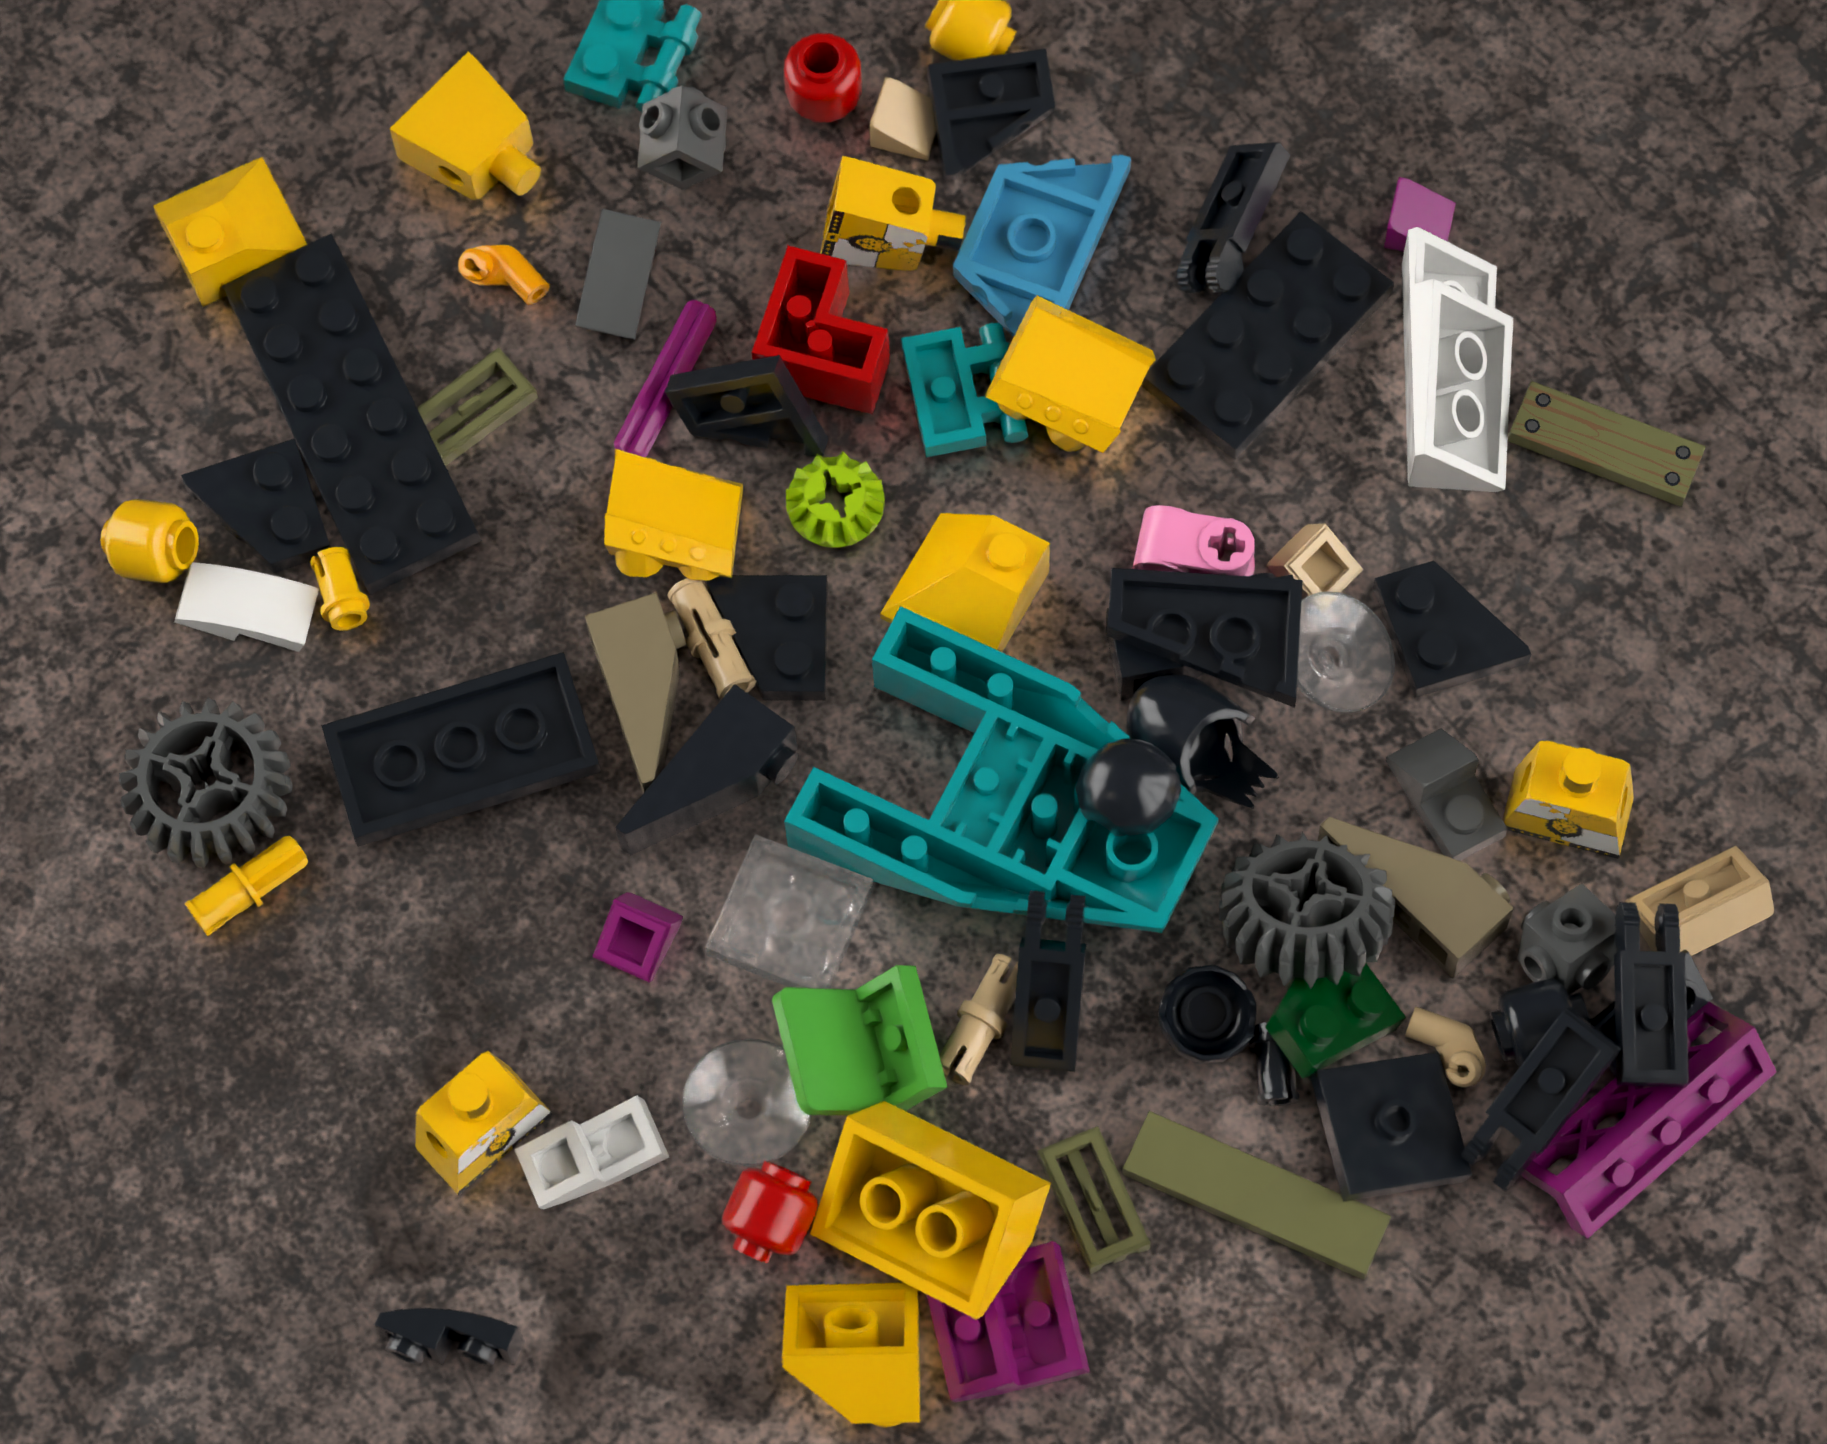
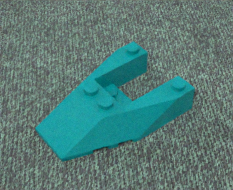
(1012, 802)

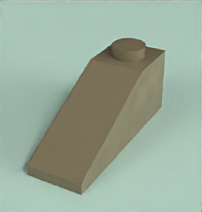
(642, 674)
(1436, 897)

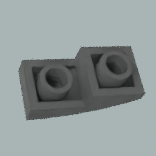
(618, 274)

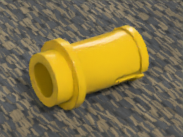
(343, 602)

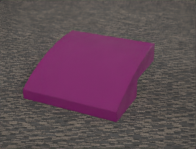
(1021, 1339)

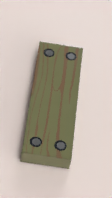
(1606, 443)

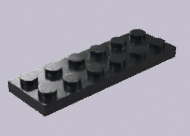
(351, 414)

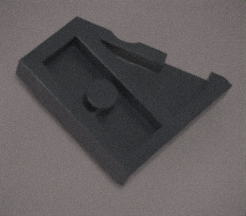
(987, 104)

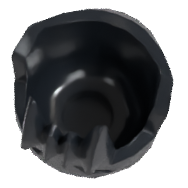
(1194, 730)

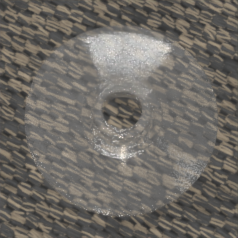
(1358, 651)
(727, 1078)

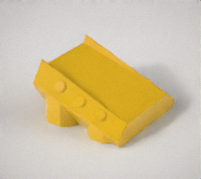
(1069, 376)
(671, 519)

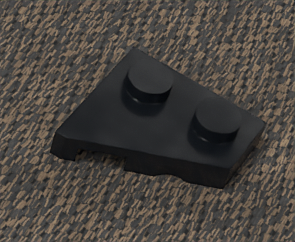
(746, 404)
(265, 504)
(1444, 630)
(778, 631)

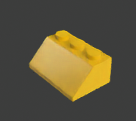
(928, 1207)

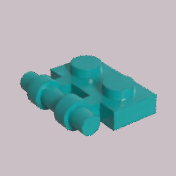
(616, 43)
(945, 393)

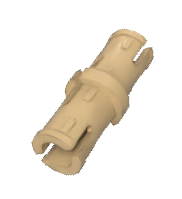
(710, 636)
(980, 1021)

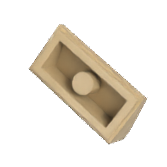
(1711, 899)

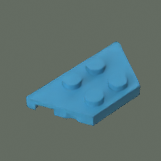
(1037, 234)

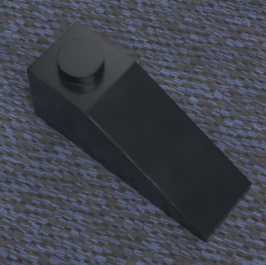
(717, 769)

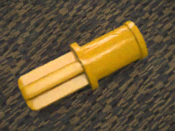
(247, 884)

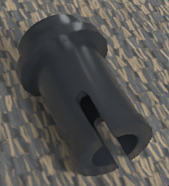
(1274, 1071)

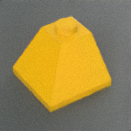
(229, 227)
(973, 577)
(856, 1348)

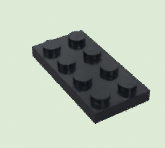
(1267, 335)
(460, 749)

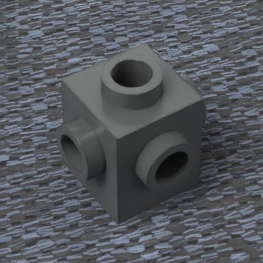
(682, 137)
(1569, 940)

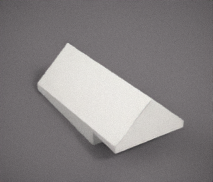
(1454, 367)

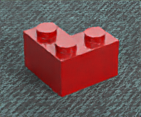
(824, 352)

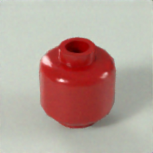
(823, 77)
(769, 1211)

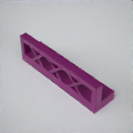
(1657, 1124)

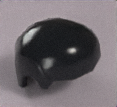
(1128, 787)
(1207, 1014)

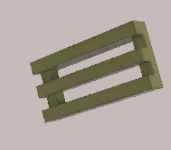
(490, 419)
(1115, 1250)

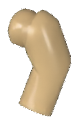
(1454, 1041)

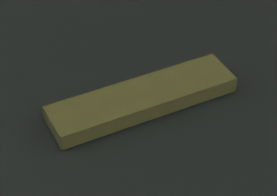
(1256, 1195)

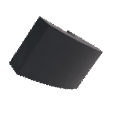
(431, 1332)

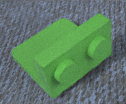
(860, 1044)

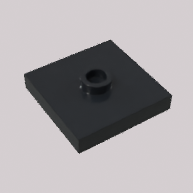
(1390, 1126)

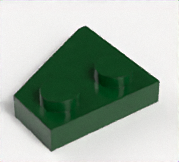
(1332, 1019)

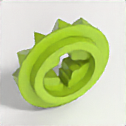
(821, 522)

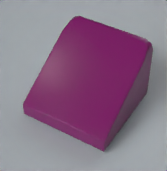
(1414, 208)
(637, 935)

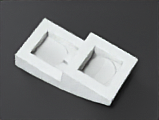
(246, 603)
(591, 1154)

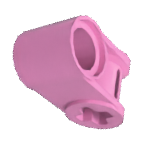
(1193, 543)

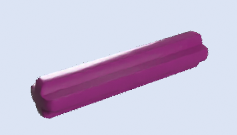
(676, 357)

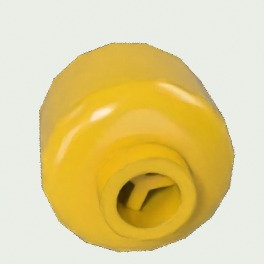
(970, 28)
(149, 541)

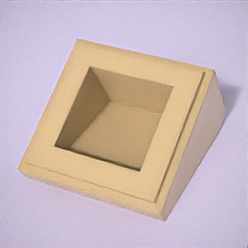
(903, 121)
(1316, 559)

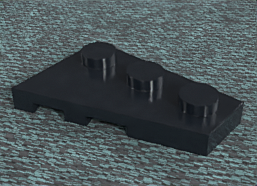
(1214, 624)

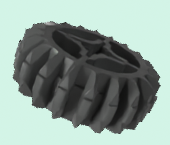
(217, 739)
(1306, 910)

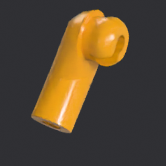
(503, 267)

